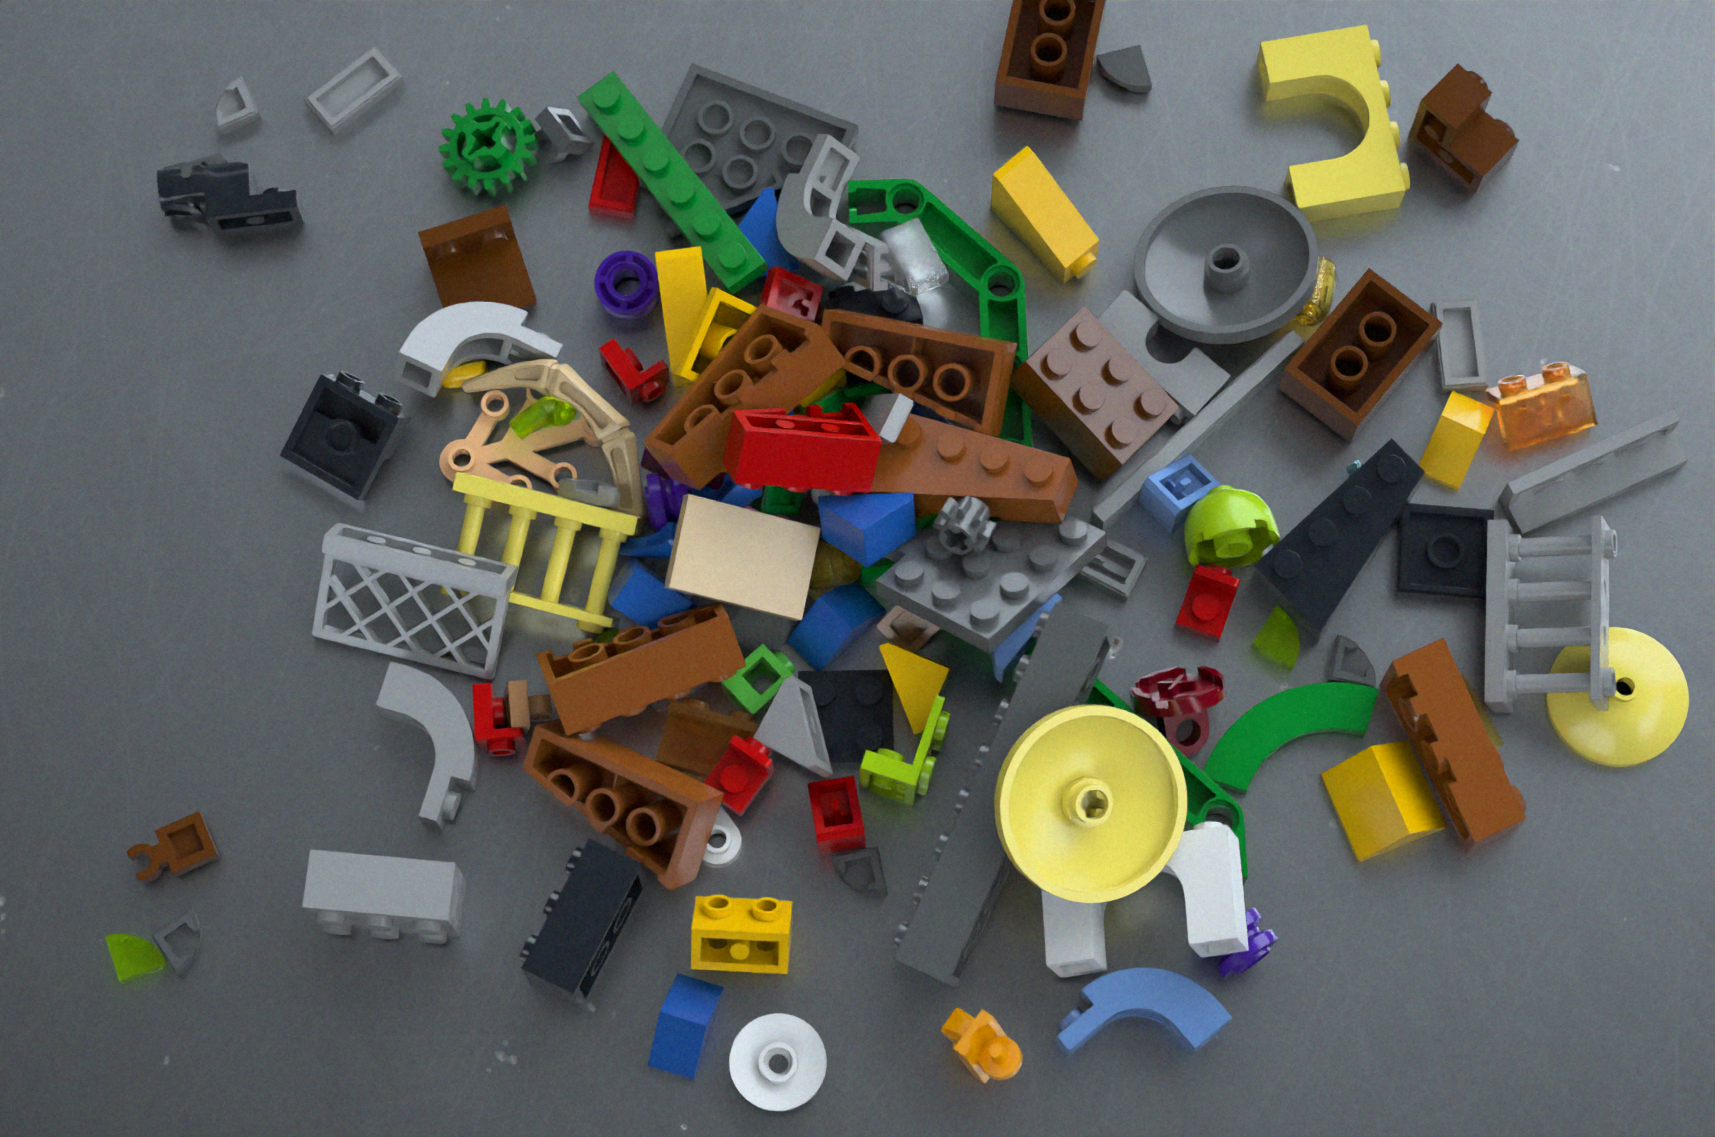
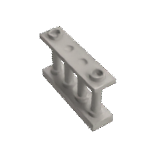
(1506, 638)

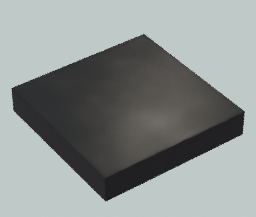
(1442, 553)

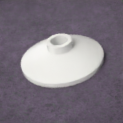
(773, 1037)

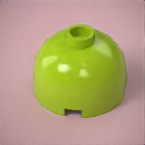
(1229, 528)

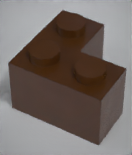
(1460, 132)

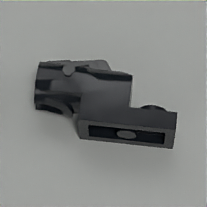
(226, 195)

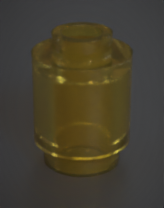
(1321, 301)
(832, 568)

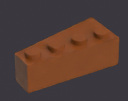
(765, 365)
(939, 368)
(954, 462)
(641, 667)
(1453, 744)
(632, 798)

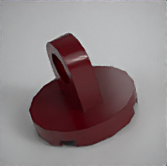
(1179, 696)

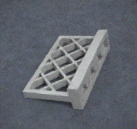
(420, 562)

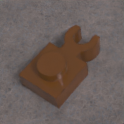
(181, 847)

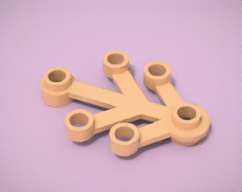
(512, 447)

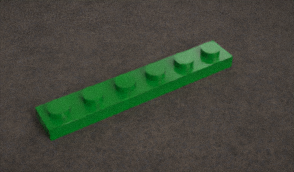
(673, 183)

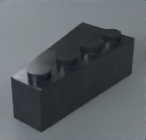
(1337, 541)

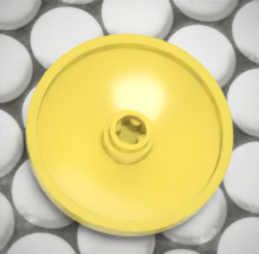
(1090, 803)

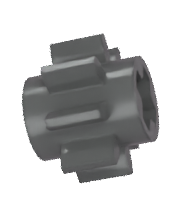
(964, 525)

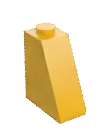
(1043, 216)
(682, 298)

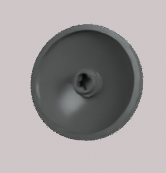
(1227, 264)

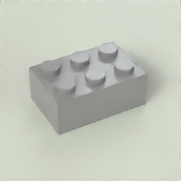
(384, 895)

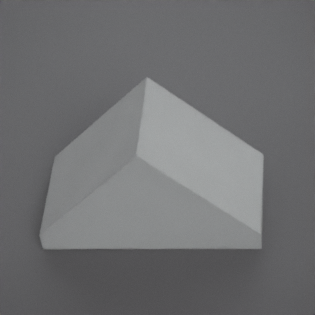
(795, 728)

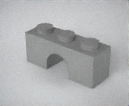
(1189, 382)

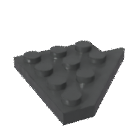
(743, 137)
(992, 591)

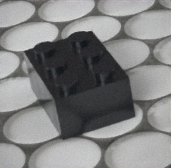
(583, 922)

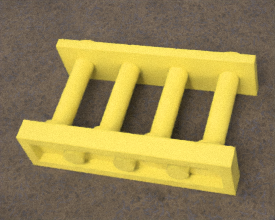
(569, 518)

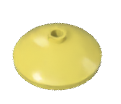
(1635, 724)

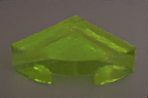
(1278, 639)
(134, 956)

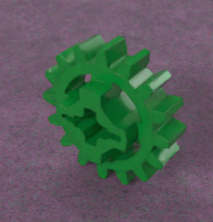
(490, 128)

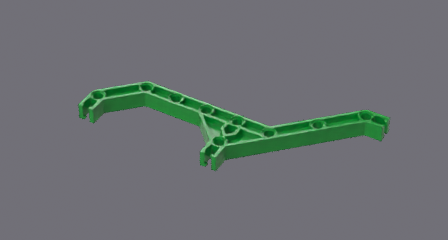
(972, 271)

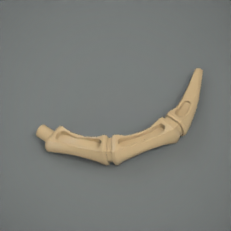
(605, 421)

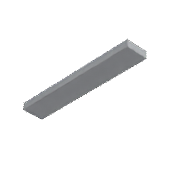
(1198, 429)

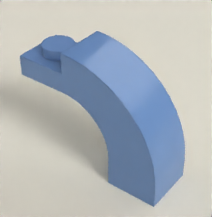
(1148, 992)

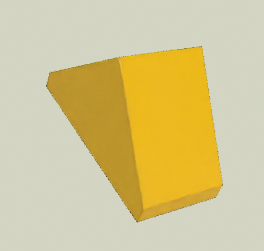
(1455, 440)
(916, 681)

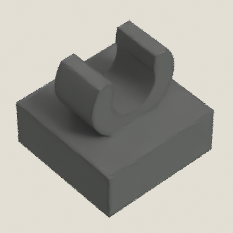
(564, 132)

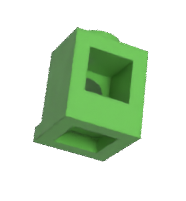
(759, 664)

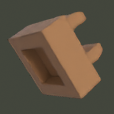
(525, 709)

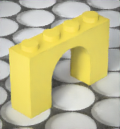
(1345, 67)

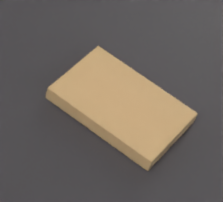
(742, 557)

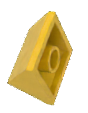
(715, 327)
(1382, 799)

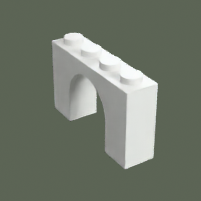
(1212, 884)

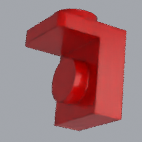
(792, 294)
(625, 371)
(1207, 601)
(488, 715)
(741, 773)

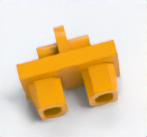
(982, 1045)

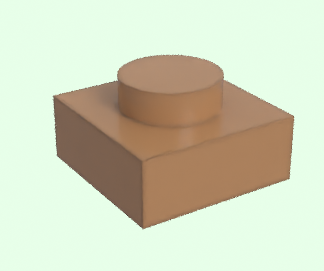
(906, 628)

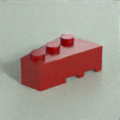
(802, 450)

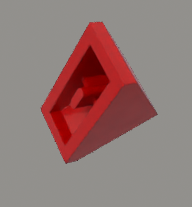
(836, 815)

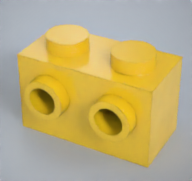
(741, 934)

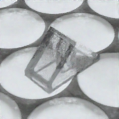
(911, 259)

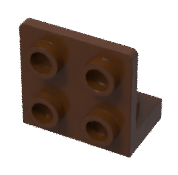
(478, 261)

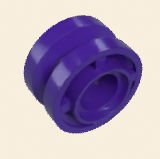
(622, 265)
(664, 499)
(1258, 943)

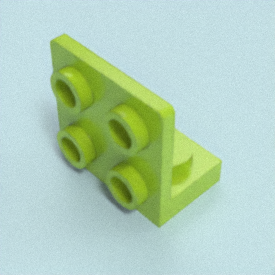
(891, 777)

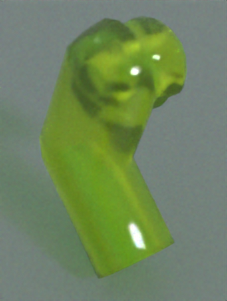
(542, 413)

